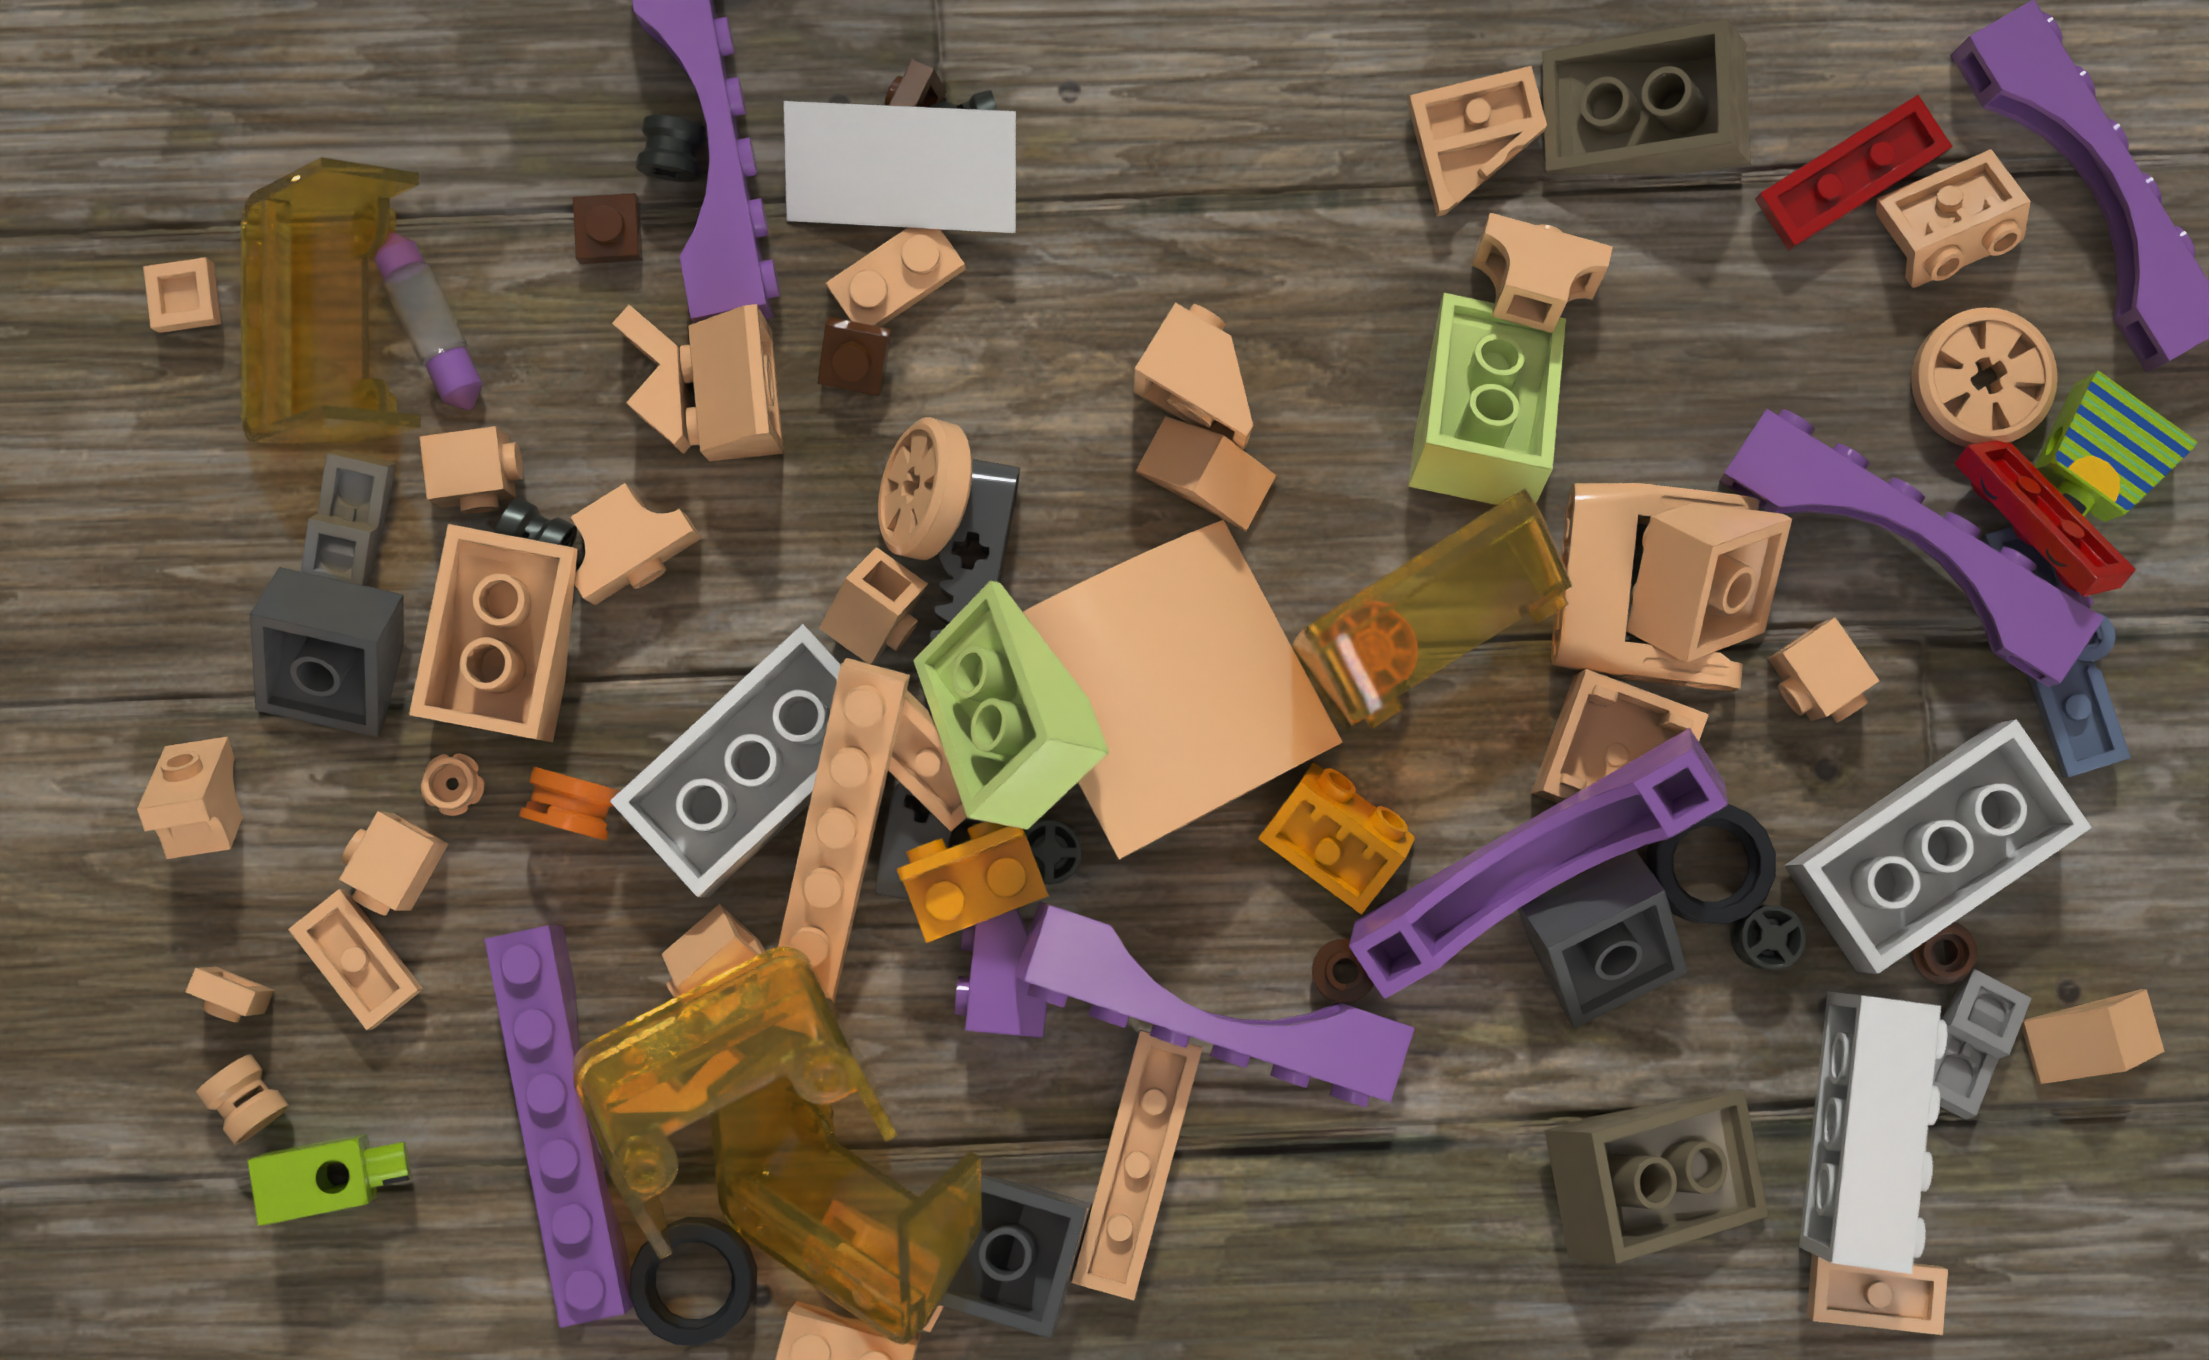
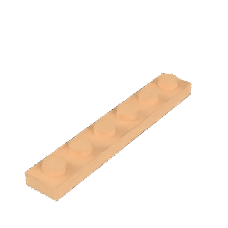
(843, 815)

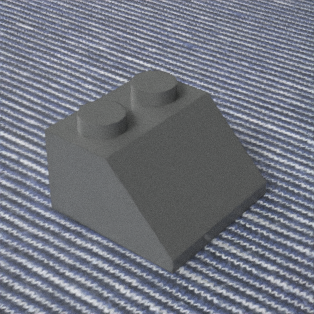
(326, 651)
(1604, 937)
(1020, 1257)

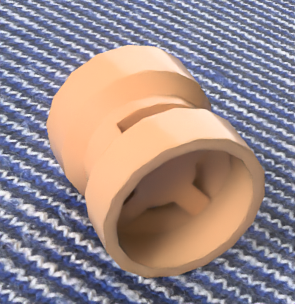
(232, 1089)

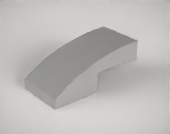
(349, 517)
(1980, 1031)

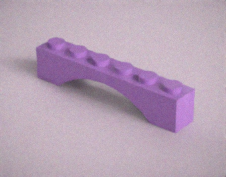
(2028, 76)
(723, 255)
(2023, 616)
(1614, 815)
(992, 994)
(1335, 1044)
(570, 1191)

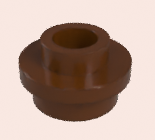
(1960, 963)
(1323, 973)

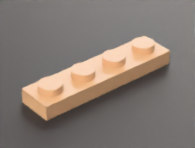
(1136, 1166)

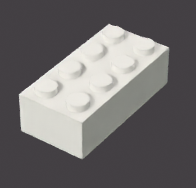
(738, 767)
(1937, 847)
(1872, 1132)

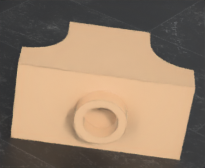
(1538, 269)
(626, 543)
(193, 798)

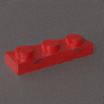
(1853, 172)
(2044, 518)

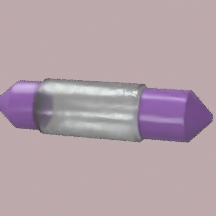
(428, 321)

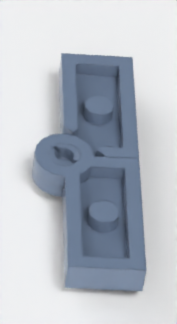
(2078, 709)

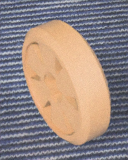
(1995, 340)
(925, 489)

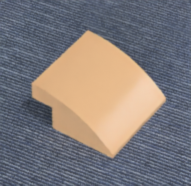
(1184, 685)

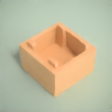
(1604, 729)

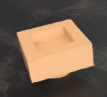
(182, 295)
(228, 994)

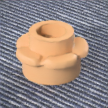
(440, 771)

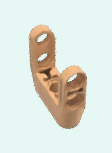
(1599, 562)

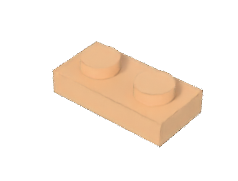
(896, 276)
(923, 765)
(355, 959)
(1878, 1296)

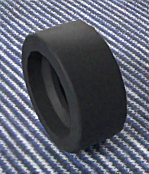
(1756, 883)
(710, 1328)

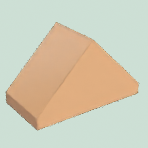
(1207, 471)
(2093, 1038)

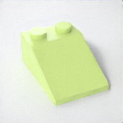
(1487, 405)
(1007, 712)

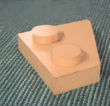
(1474, 131)

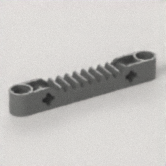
(988, 521)

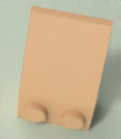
(497, 634)

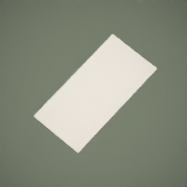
(900, 166)

